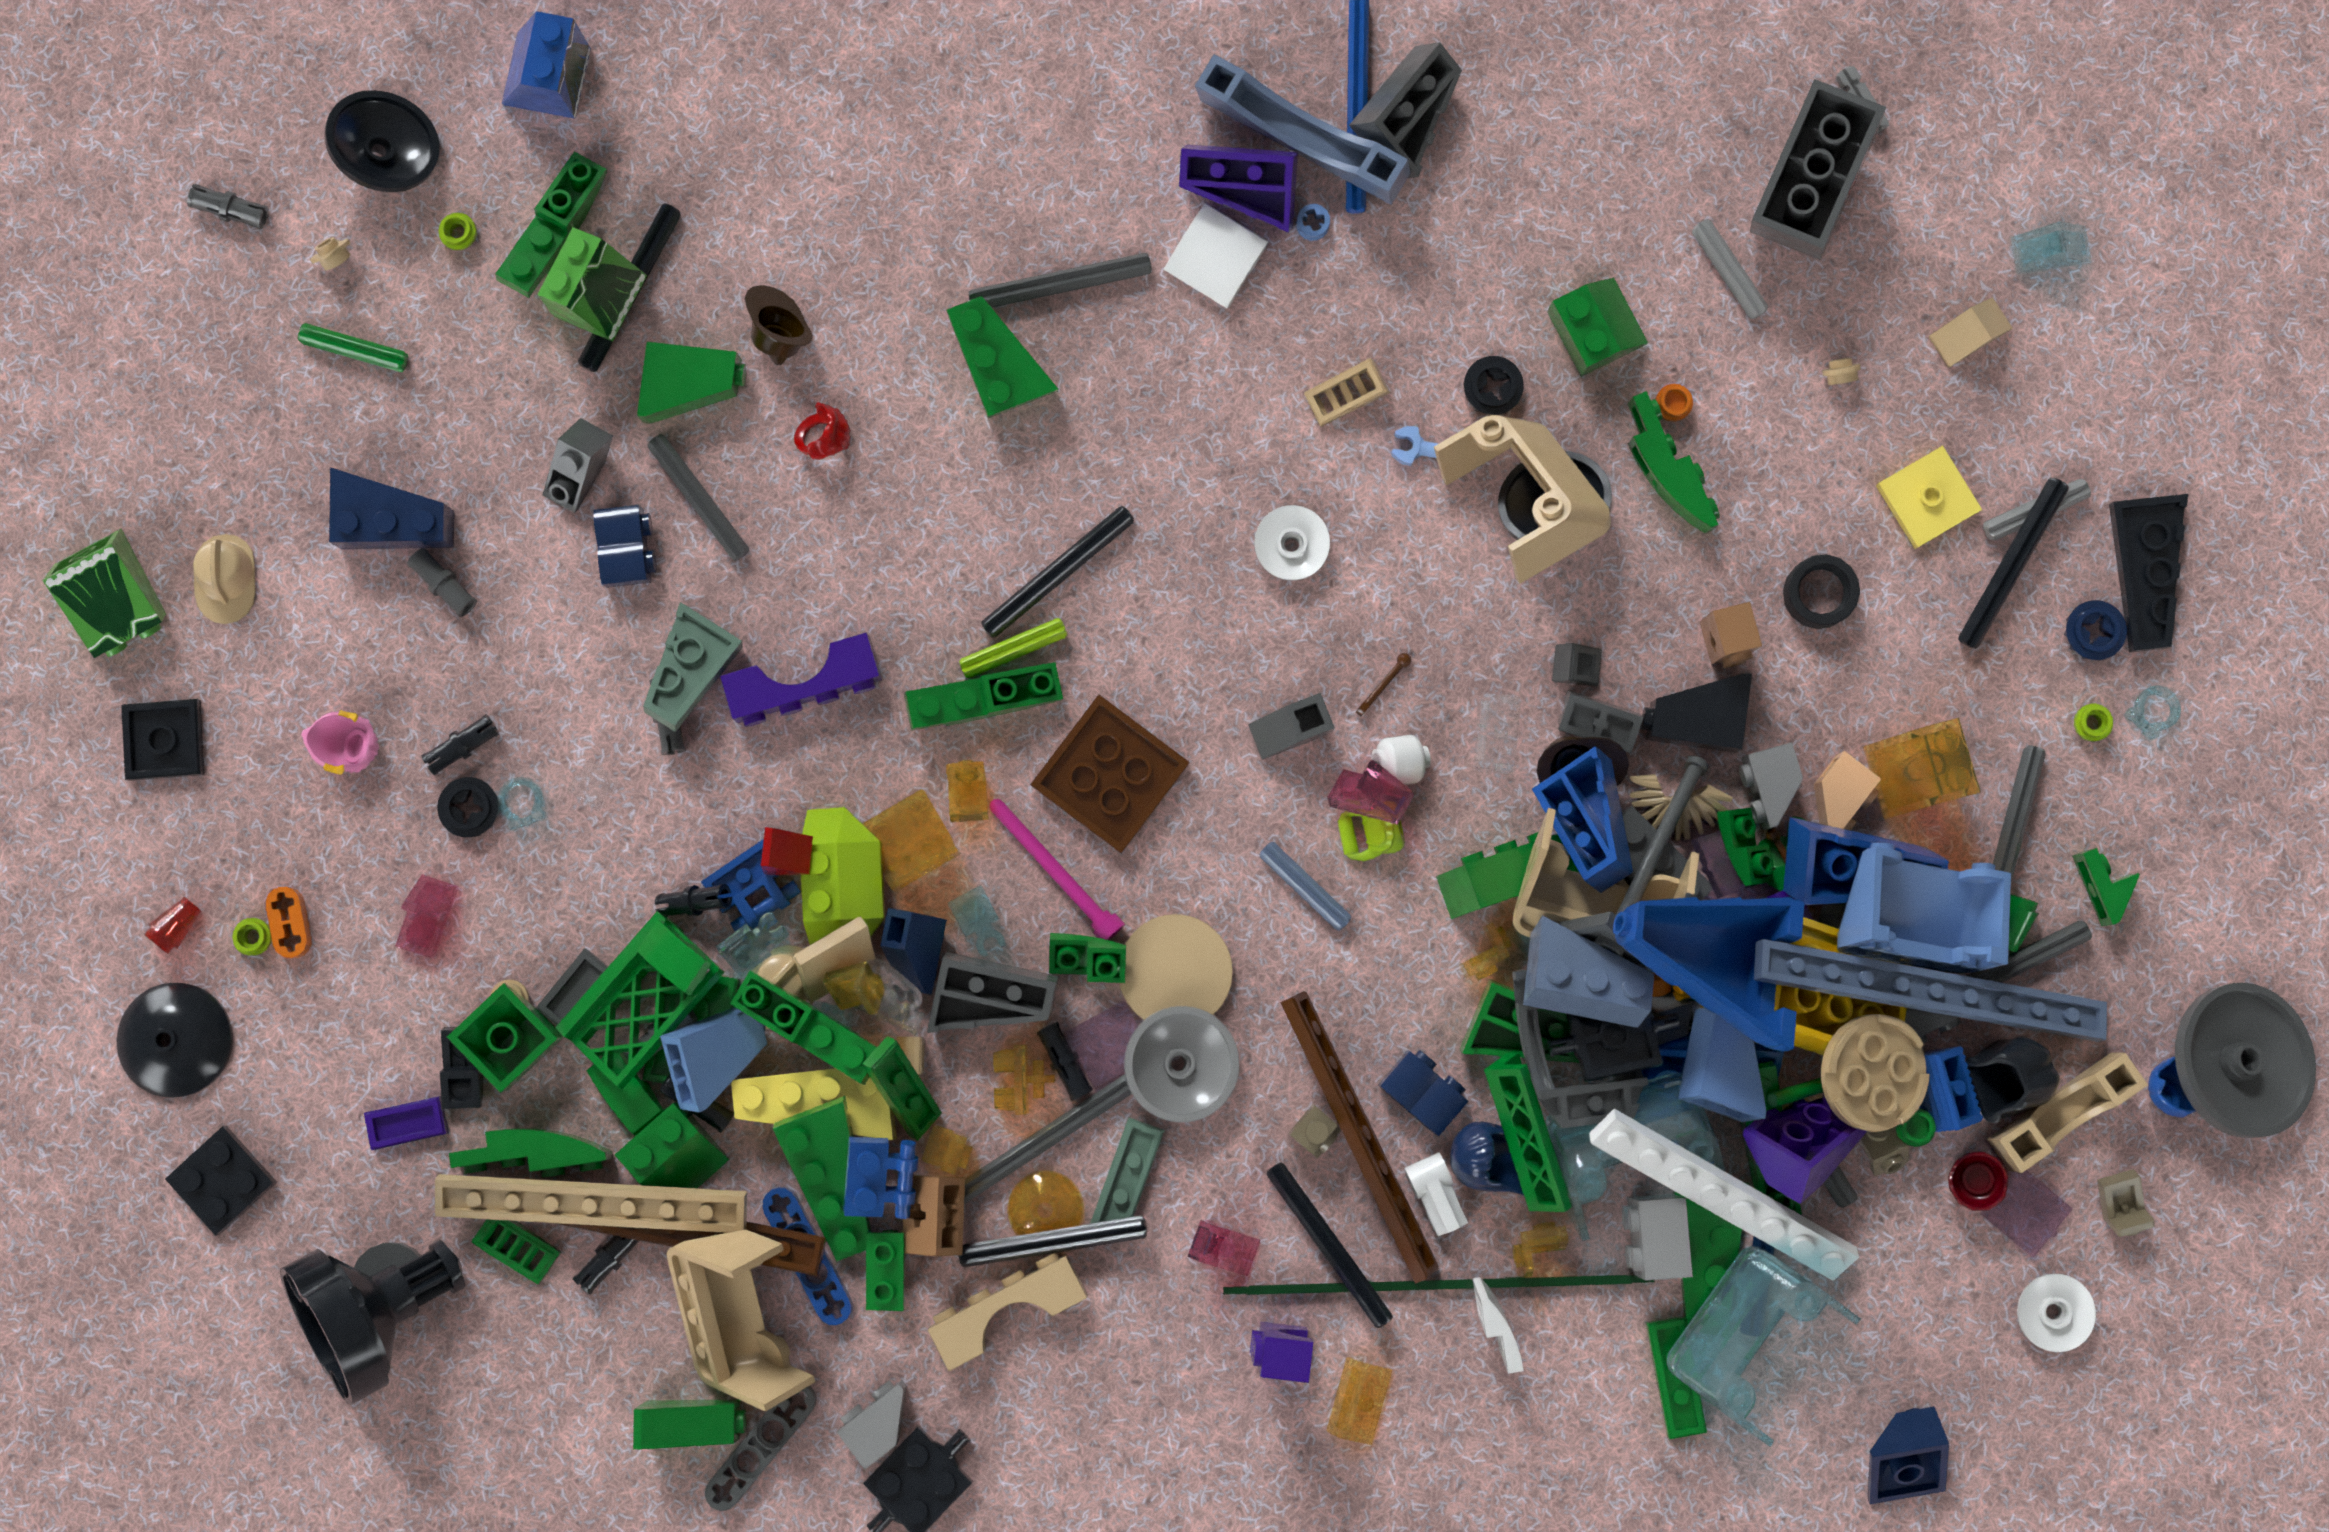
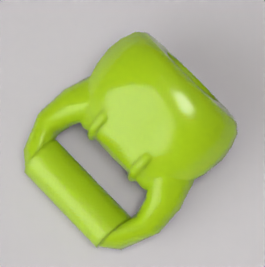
(1380, 836)

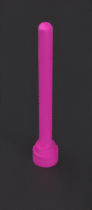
(1103, 922)

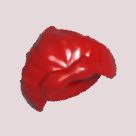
(834, 437)

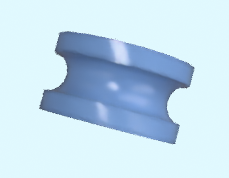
(1319, 213)

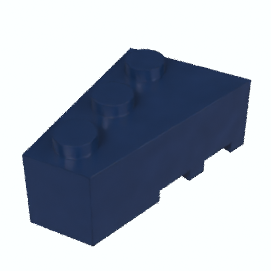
(385, 517)

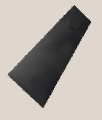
(2148, 565)

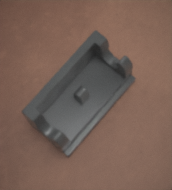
(1595, 718)

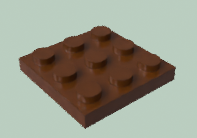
(1110, 774)

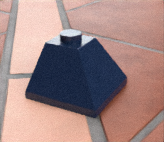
(1909, 1457)

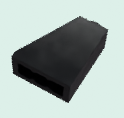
(1702, 716)

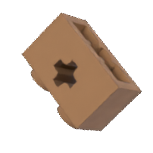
(1731, 635)
(936, 1216)

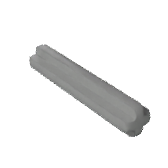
(1730, 269)
(2013, 519)

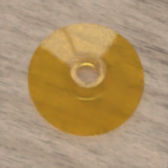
(1049, 1188)

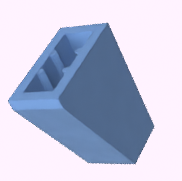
(711, 1055)
(1722, 1070)

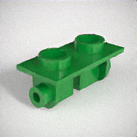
(885, 1270)

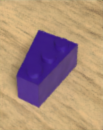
(1244, 179)

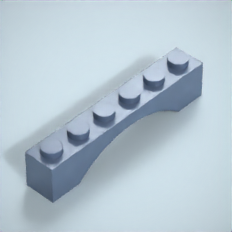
(1341, 153)

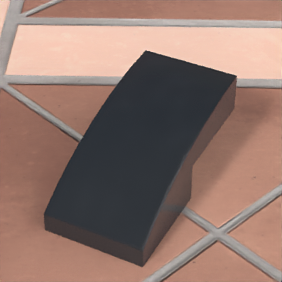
(459, 1078)

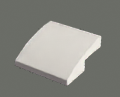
(1216, 255)
(1496, 1325)

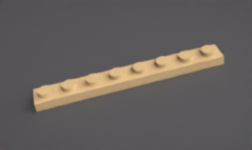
(590, 1203)

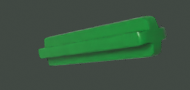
(353, 347)

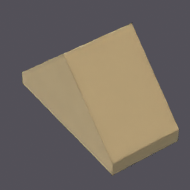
(1970, 331)

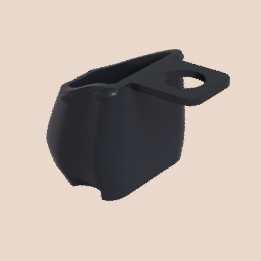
(2012, 1077)

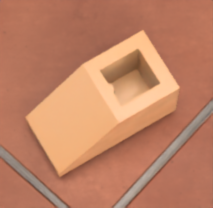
(1842, 791)

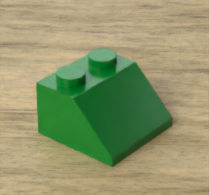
(1596, 325)
(505, 1037)
(672, 1152)

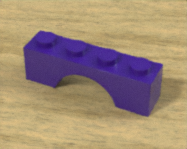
(848, 666)
(1282, 1352)

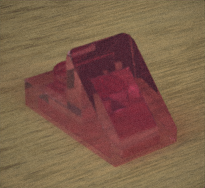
(1371, 794)
(426, 915)
(1223, 1247)

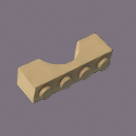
(2082, 1098)
(962, 1333)

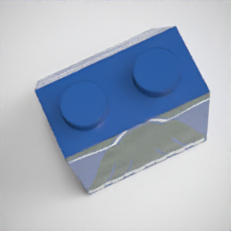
(547, 66)

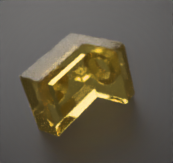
(967, 791)
(1484, 963)
(855, 986)
(947, 1149)
(1542, 1239)

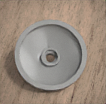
(1208, 1068)

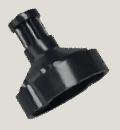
(355, 1315)

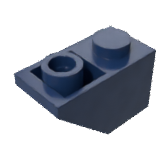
(913, 946)

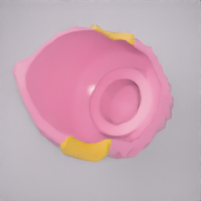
(341, 742)

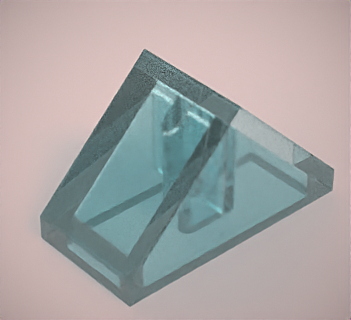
(2051, 248)

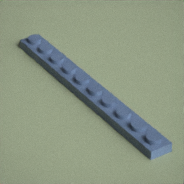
(1929, 990)

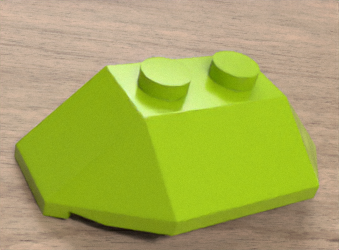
(843, 874)

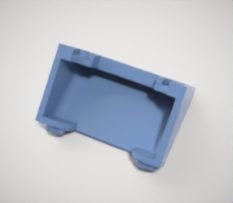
(1926, 913)

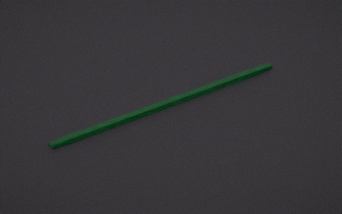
(1505, 1282)

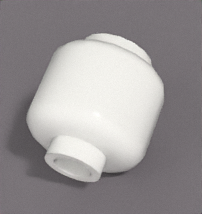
(1403, 758)

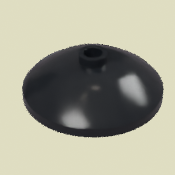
(383, 125)
(1522, 490)
(198, 1043)

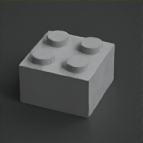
(1657, 1237)

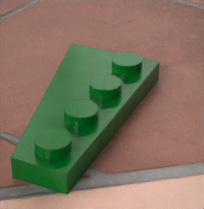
(1712, 1249)

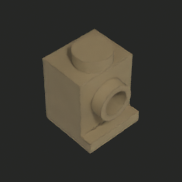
(1315, 1131)

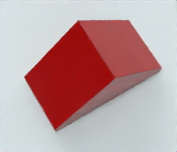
(786, 852)

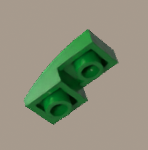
(1749, 860)
(1087, 955)
(674, 958)
(634, 1104)

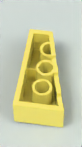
(784, 1095)

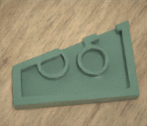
(690, 665)

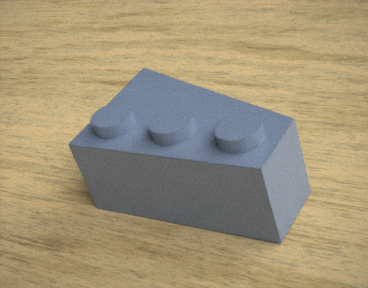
(1584, 978)

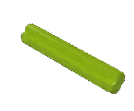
(1013, 648)

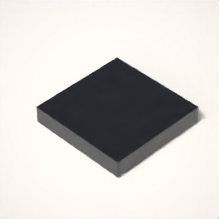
(162, 739)

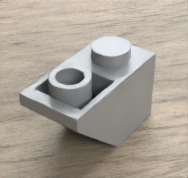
(1773, 781)
(877, 1428)

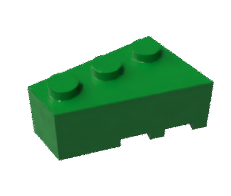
(1488, 879)
(1496, 1026)

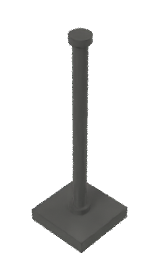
(1599, 927)

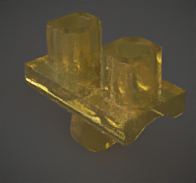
(1017, 1097)

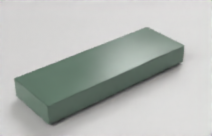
(1128, 1171)

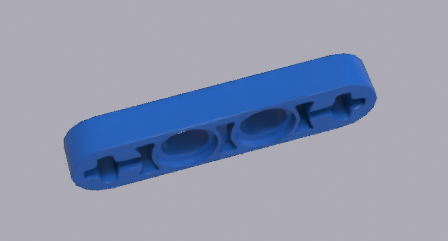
(841, 1292)

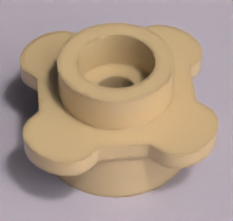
(331, 253)

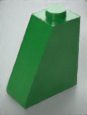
(686, 379)
(687, 1423)

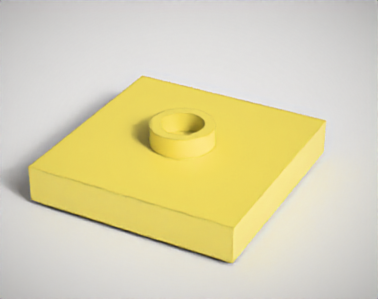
(1928, 497)

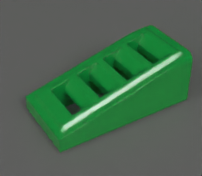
(508, 1258)

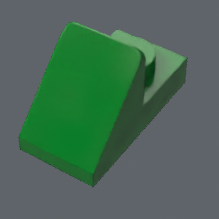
(2106, 896)

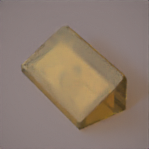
(1359, 1401)

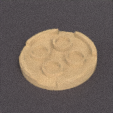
(1176, 964)
(1874, 1072)

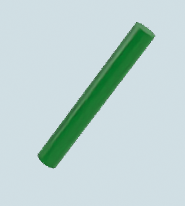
(1795, 1092)

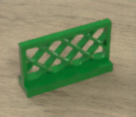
(620, 983)

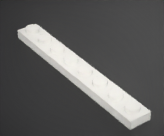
(1723, 1194)

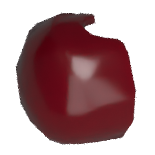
(1978, 1181)

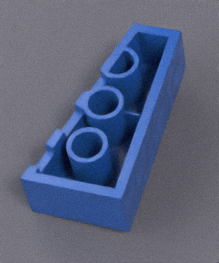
(1826, 858)

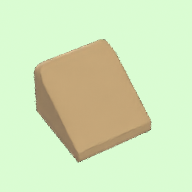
(914, 1050)

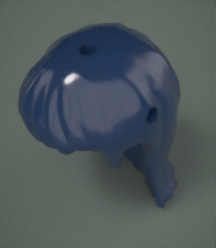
(1483, 1159)

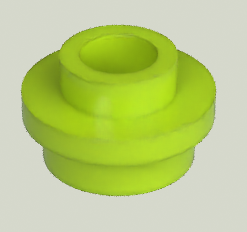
(455, 220)
(2104, 718)
(241, 933)

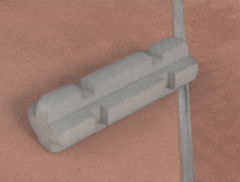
(1849, 80)

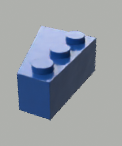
(1589, 818)

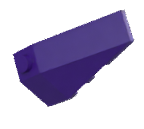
(1800, 1146)

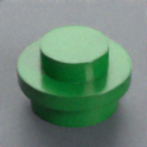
(1917, 1130)

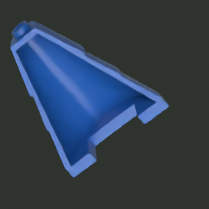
(1711, 955)

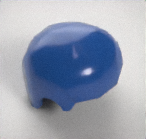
(2167, 1091)

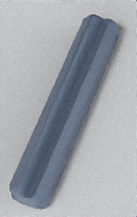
(1305, 886)

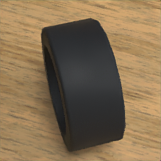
(1829, 563)

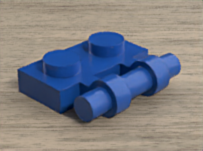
(745, 878)
(867, 1176)

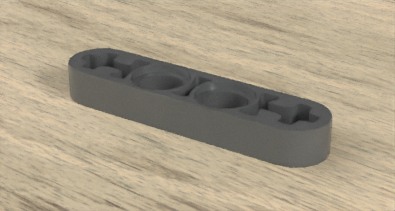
(764, 1449)

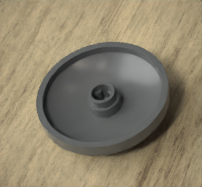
(2245, 1060)

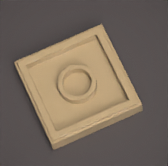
(837, 950)

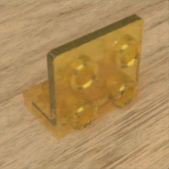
(912, 840)

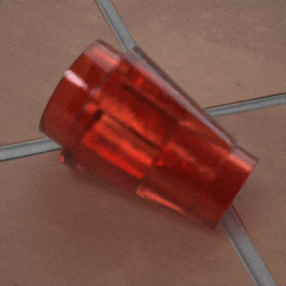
(173, 925)

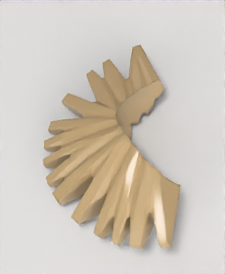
(1701, 804)

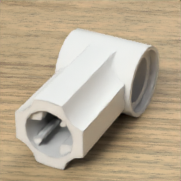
(1433, 1186)

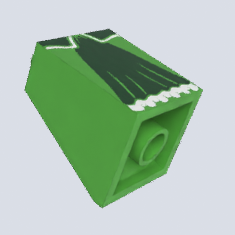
(591, 285)
(106, 595)

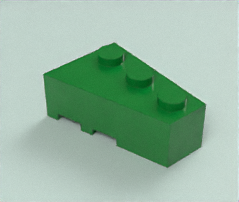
(996, 359)

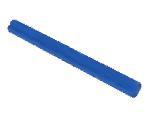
(1357, 85)

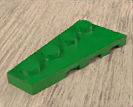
(817, 1153)

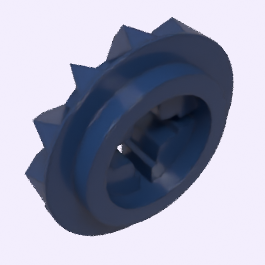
(2111, 623)

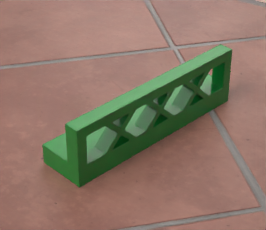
(1527, 1135)

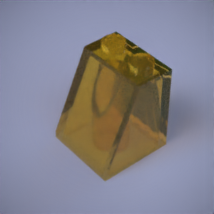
(1922, 768)

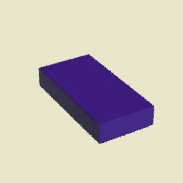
(406, 1123)

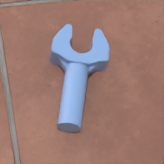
(1419, 446)

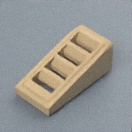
(1354, 373)

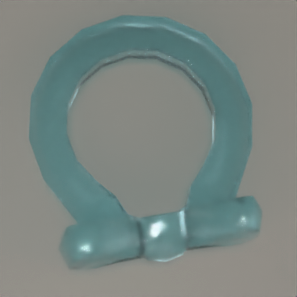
(2152, 730)
(537, 813)

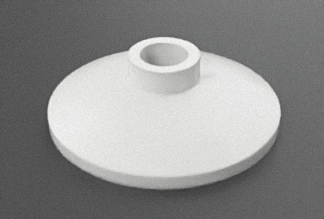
(1297, 524)
(2074, 1318)

